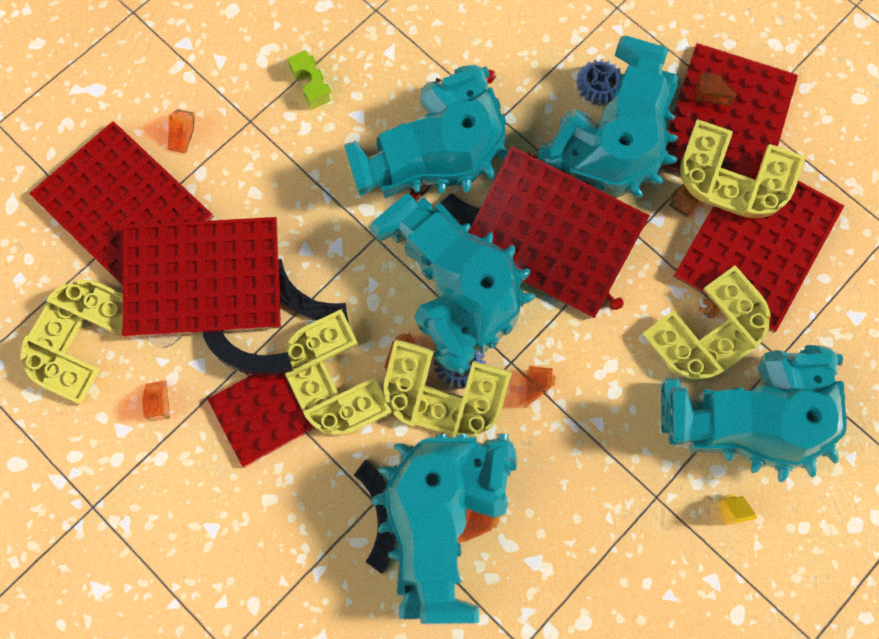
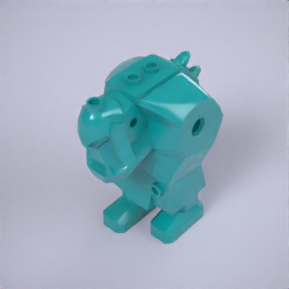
(632, 131)
(441, 147)
(470, 275)
(774, 425)
(428, 513)

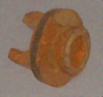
(712, 309)

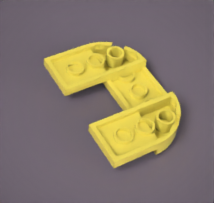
(731, 191)
(55, 330)
(725, 345)
(314, 388)
(439, 409)

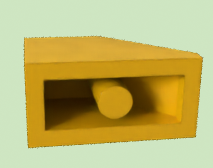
(735, 510)

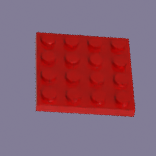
(259, 416)

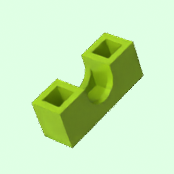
(304, 68)

